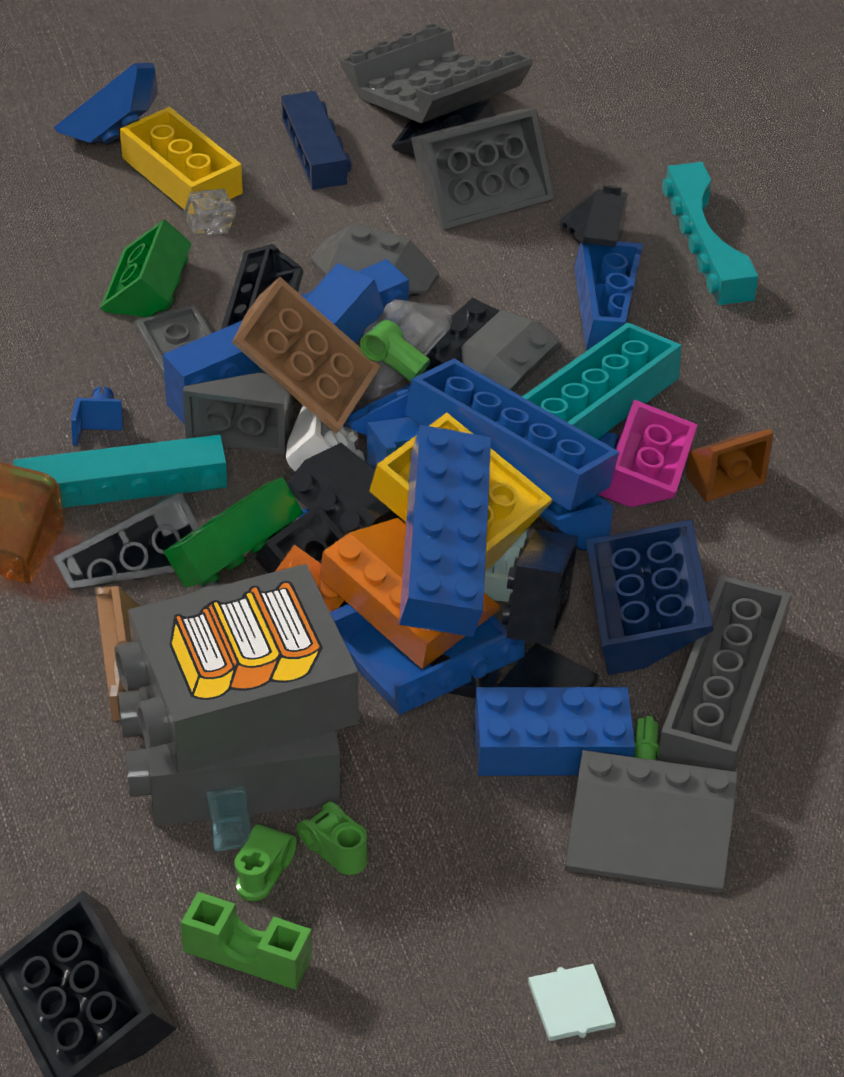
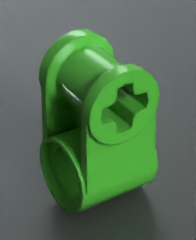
(336, 839)
(263, 861)

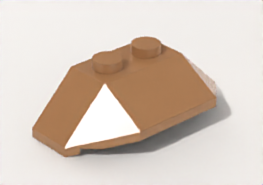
(114, 630)

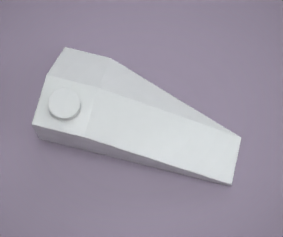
(313, 436)

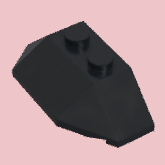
(256, 273)

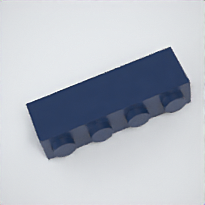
(315, 140)

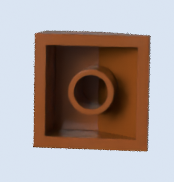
(730, 464)

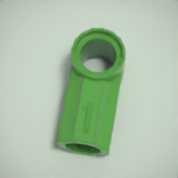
(387, 344)

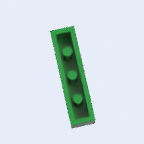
(233, 533)

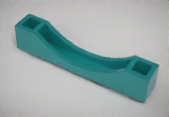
(726, 270)

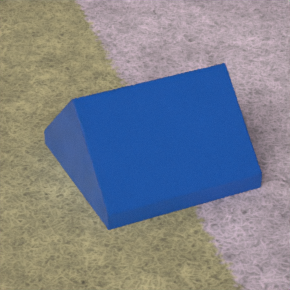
(347, 300)

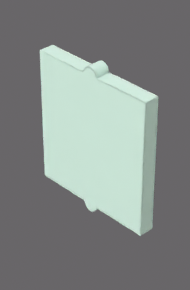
(571, 1002)

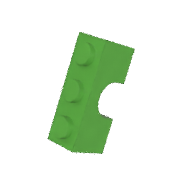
(218, 935)

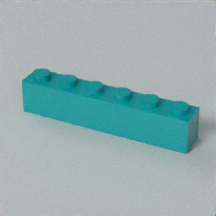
(134, 470)

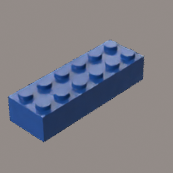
(534, 441)
(446, 531)

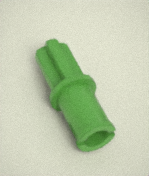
(646, 739)

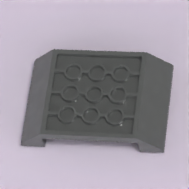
(426, 76)

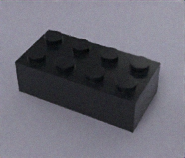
(540, 586)

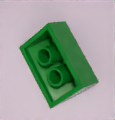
(148, 272)

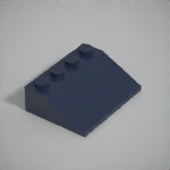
(648, 594)

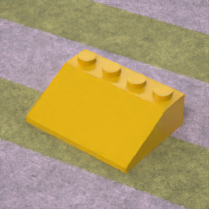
(512, 497)

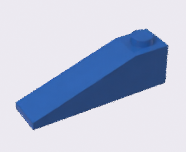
(586, 521)

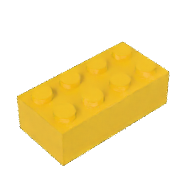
(179, 157)

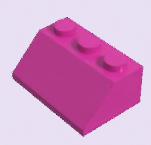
(650, 457)

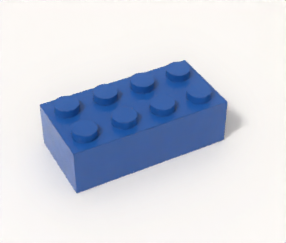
(548, 728)

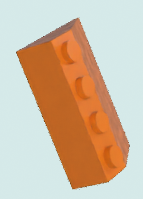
(368, 575)

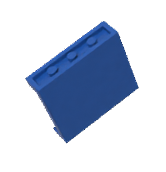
(402, 680)

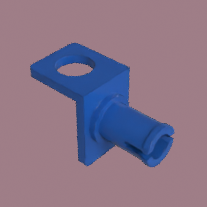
(96, 413)

